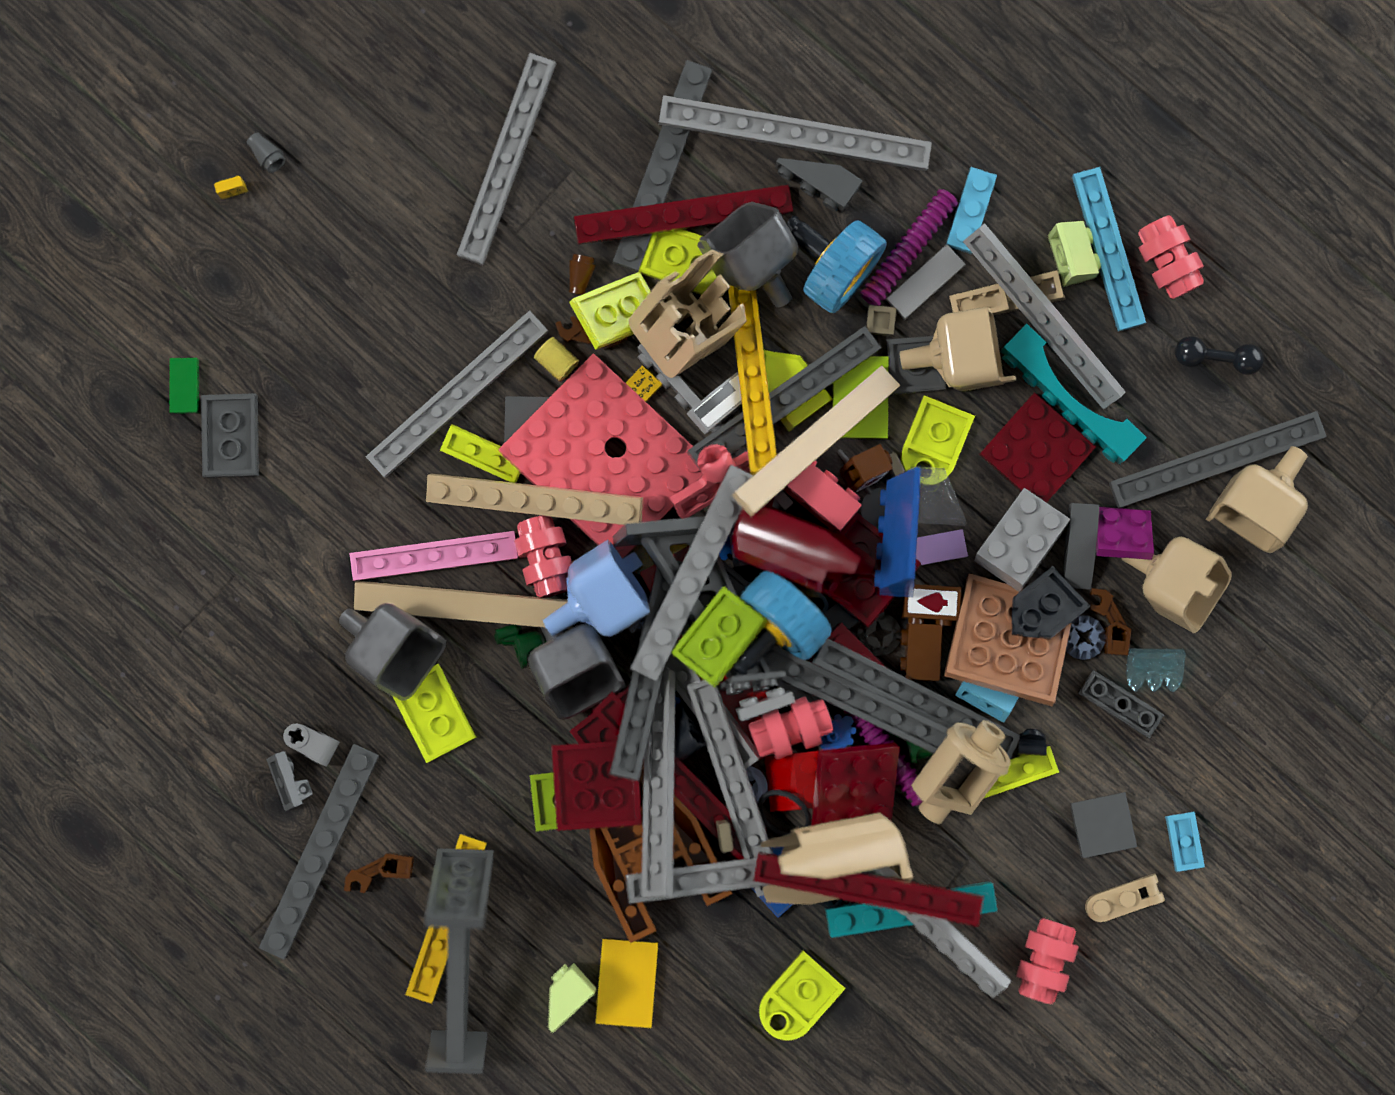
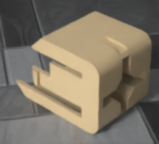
(672, 304)

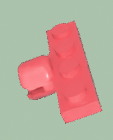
(713, 464)

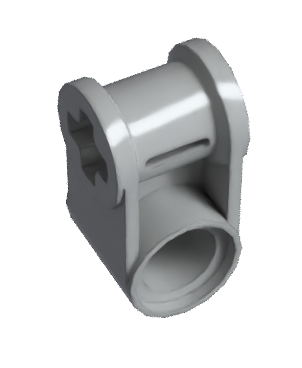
(315, 745)

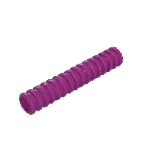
(909, 247)
(905, 773)

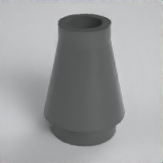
(266, 153)

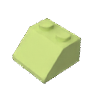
(1073, 252)
(567, 994)

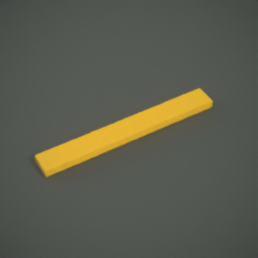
(753, 382)

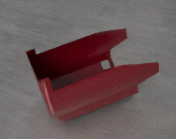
(797, 549)

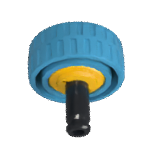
(840, 263)
(791, 621)

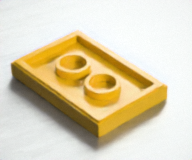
(626, 983)

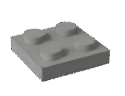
(775, 699)

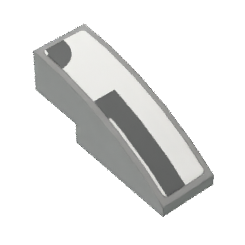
(717, 405)

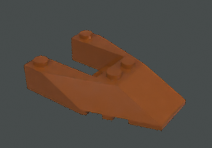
(620, 853)

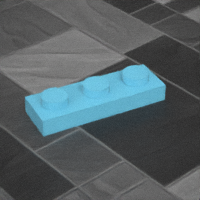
(971, 207)

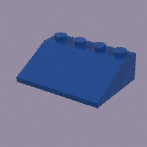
(899, 534)

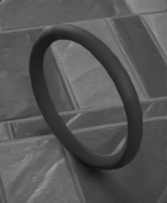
(786, 794)

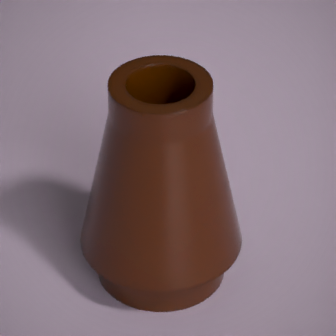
(580, 272)

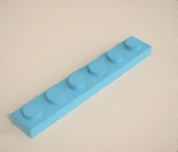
(1109, 248)

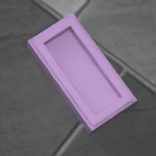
(941, 547)

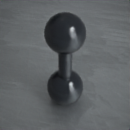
(1192, 351)

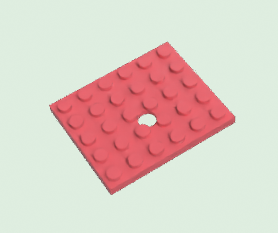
(567, 441)

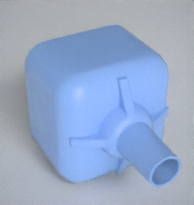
(601, 593)

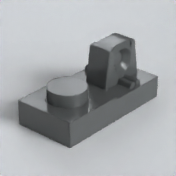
(290, 791)

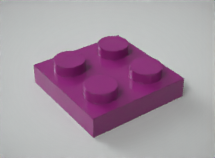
(1124, 533)

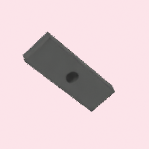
(1106, 696)

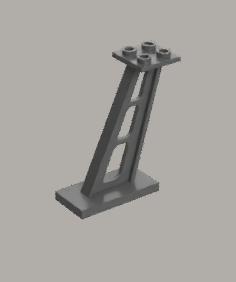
(657, 538)
(458, 903)

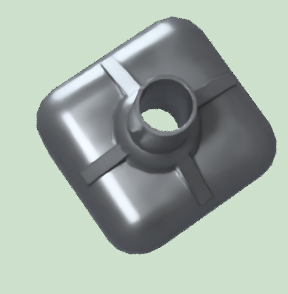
(753, 249)
(391, 649)
(574, 670)

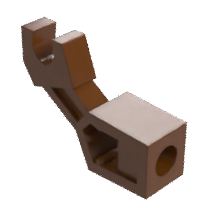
(578, 334)
(1109, 610)
(365, 874)

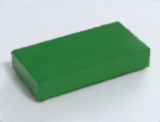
(184, 386)

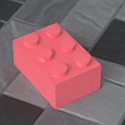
(823, 497)

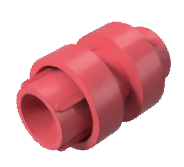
(1184, 272)
(542, 539)
(803, 724)
(1042, 975)

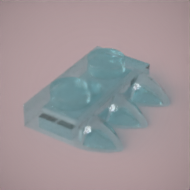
(1155, 667)

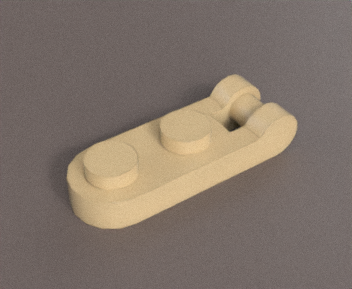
(1123, 899)

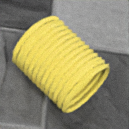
(556, 359)

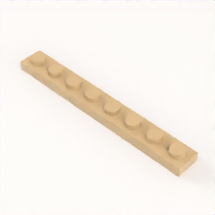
(534, 499)

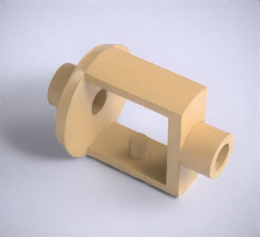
(979, 746)

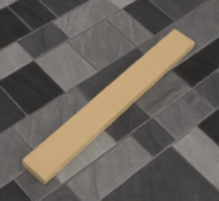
(815, 441)
(457, 603)

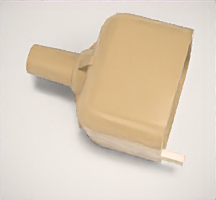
(962, 351)
(1263, 502)
(1184, 582)

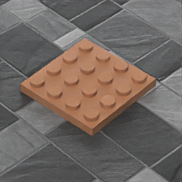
(993, 658)

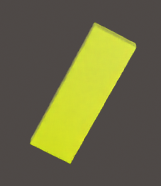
(478, 453)
(1025, 770)

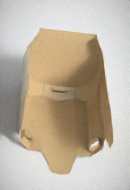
(836, 851)

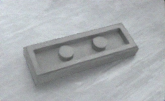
(925, 282)

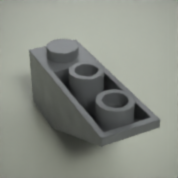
(826, 181)

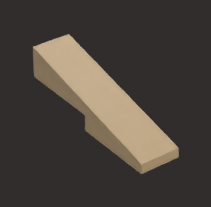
(999, 301)

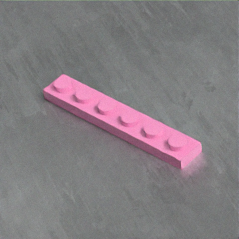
(433, 556)

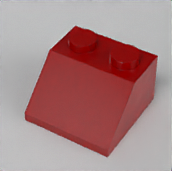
(791, 774)

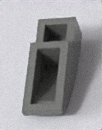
(1080, 545)

